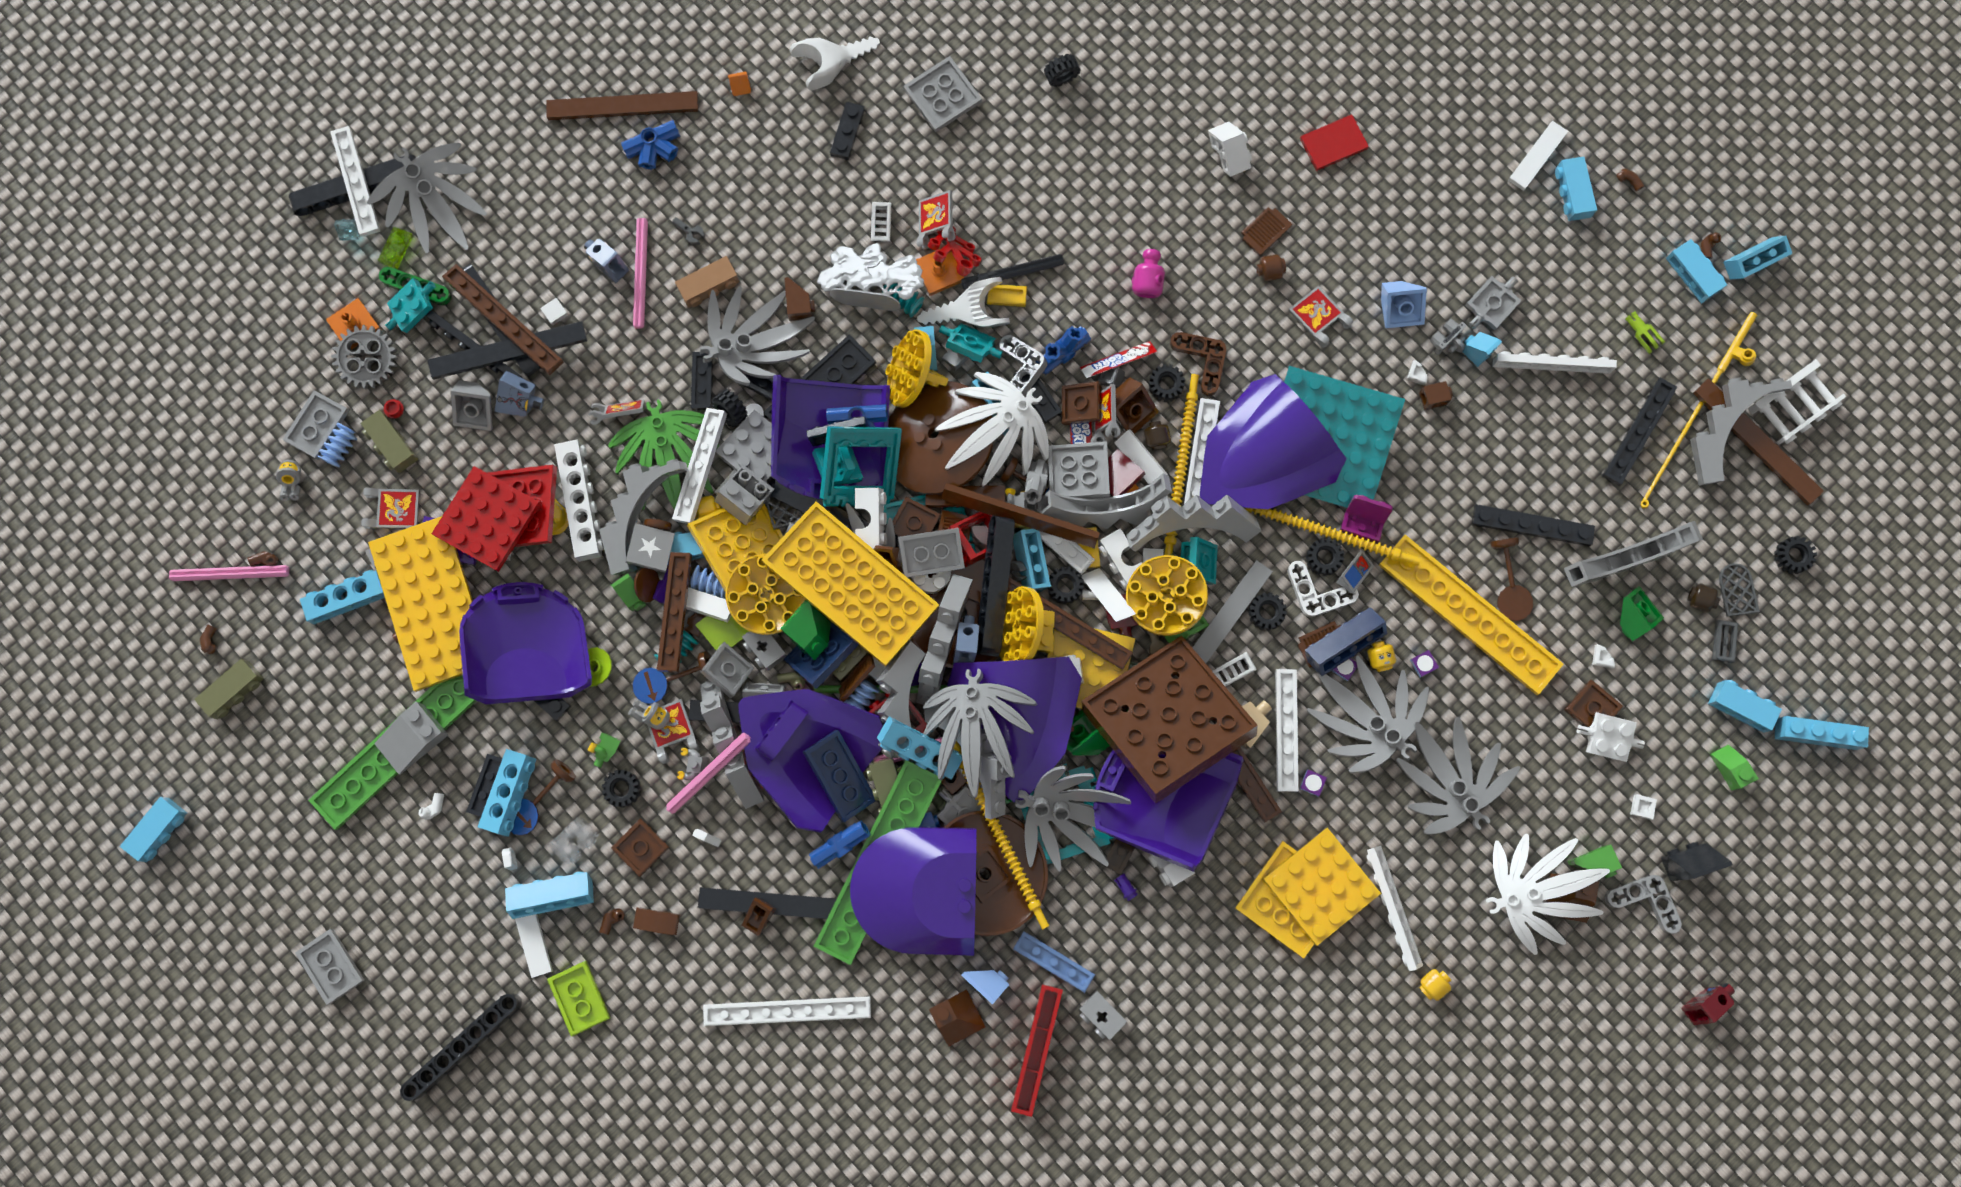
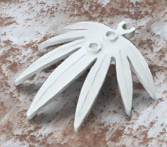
(1012, 414)
(1525, 895)

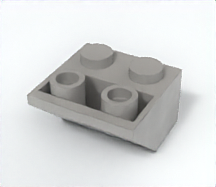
(744, 494)

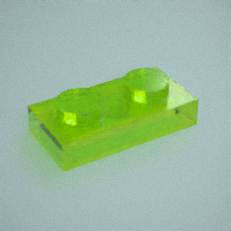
(395, 247)

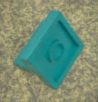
(847, 467)
(1203, 556)

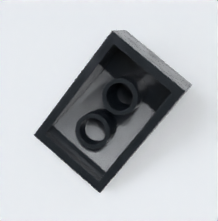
(1693, 861)

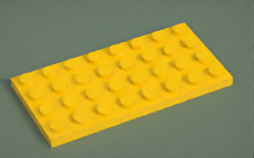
(850, 583)
(425, 600)

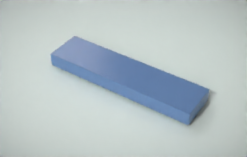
(1054, 961)

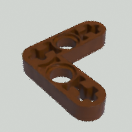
(1211, 357)

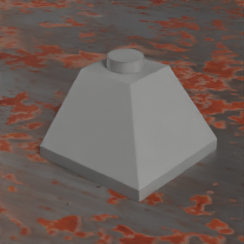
(471, 406)

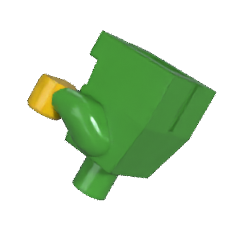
(605, 749)

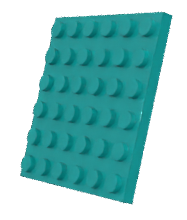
(1359, 423)

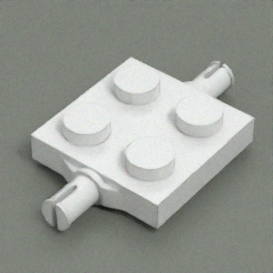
(1611, 737)

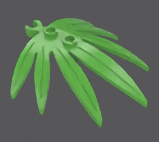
(659, 435)

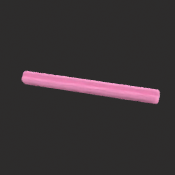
(640, 273)
(229, 573)
(708, 773)

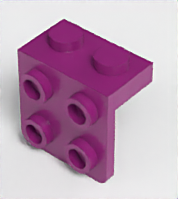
(1365, 518)

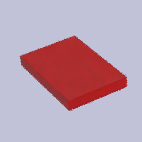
(1334, 142)

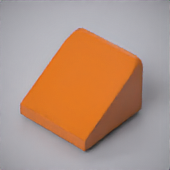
(739, 83)

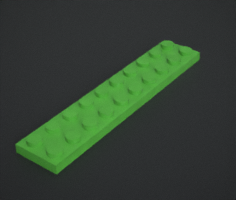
(371, 770)
(902, 809)

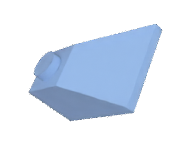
(1403, 304)
(987, 982)

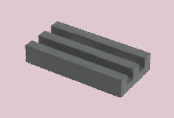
(1717, 641)

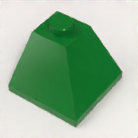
(1638, 614)
(808, 630)
(1085, 737)

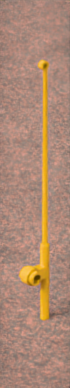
(1745, 357)

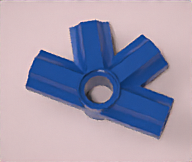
(658, 146)
(1065, 348)
(872, 414)
(839, 844)

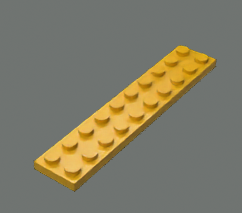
(1473, 617)

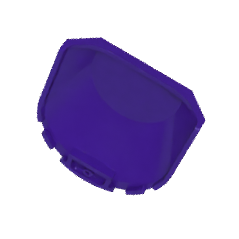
(523, 646)
(918, 890)

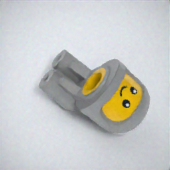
(289, 475)
(652, 715)

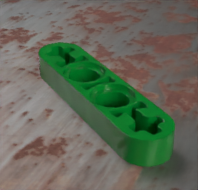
(400, 276)

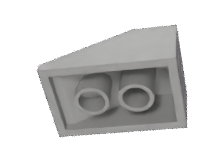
(410, 737)

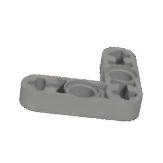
(1028, 367)
(1647, 892)

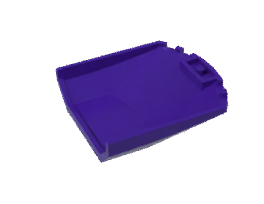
(803, 405)
(1176, 826)

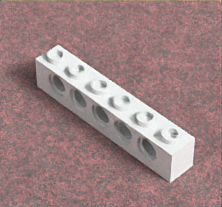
(565, 454)

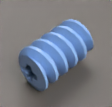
(337, 445)
(707, 583)
(862, 694)

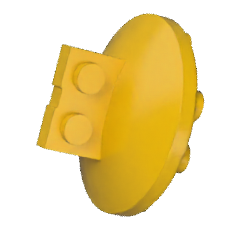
(911, 369)
(1167, 595)
(760, 597)
(1026, 626)

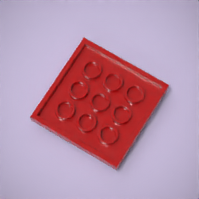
(539, 484)
(486, 518)

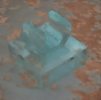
(347, 229)

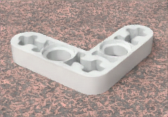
(1312, 597)

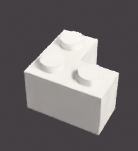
(1232, 148)
(1170, 873)

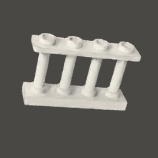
(1809, 374)

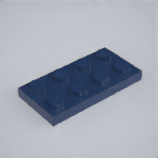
(839, 775)

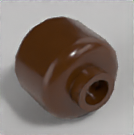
(1271, 267)

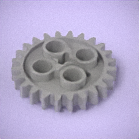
(365, 339)

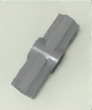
(1036, 482)

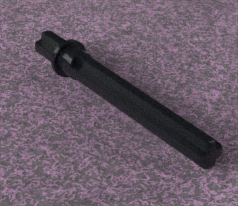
(1016, 270)

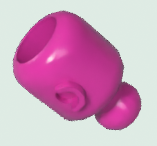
(1149, 276)

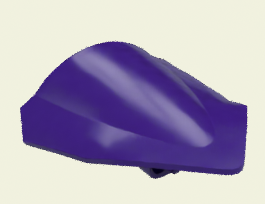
(1268, 449)
(1055, 688)
(787, 725)

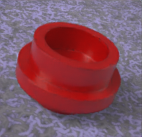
(393, 409)

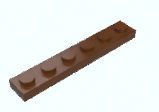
(674, 612)

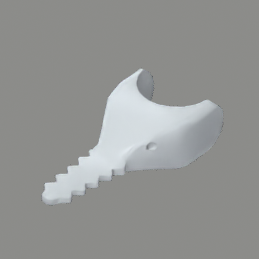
(829, 57)
(968, 307)

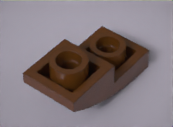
(656, 921)

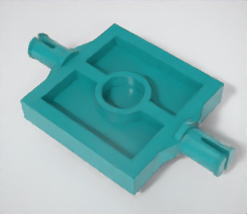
(410, 305)
(970, 342)

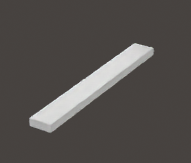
(787, 1011)

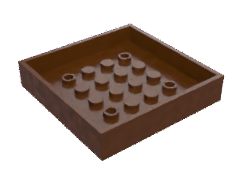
(1169, 718)

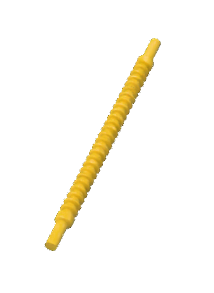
(1191, 398)
(1395, 554)
(1034, 905)

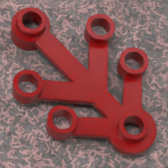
(963, 266)

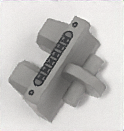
(1453, 330)

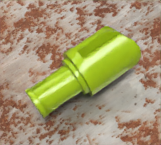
(1642, 330)

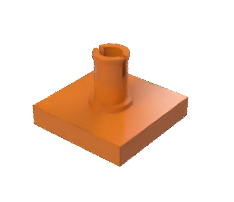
(939, 275)
(349, 316)

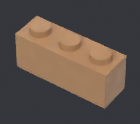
(699, 284)

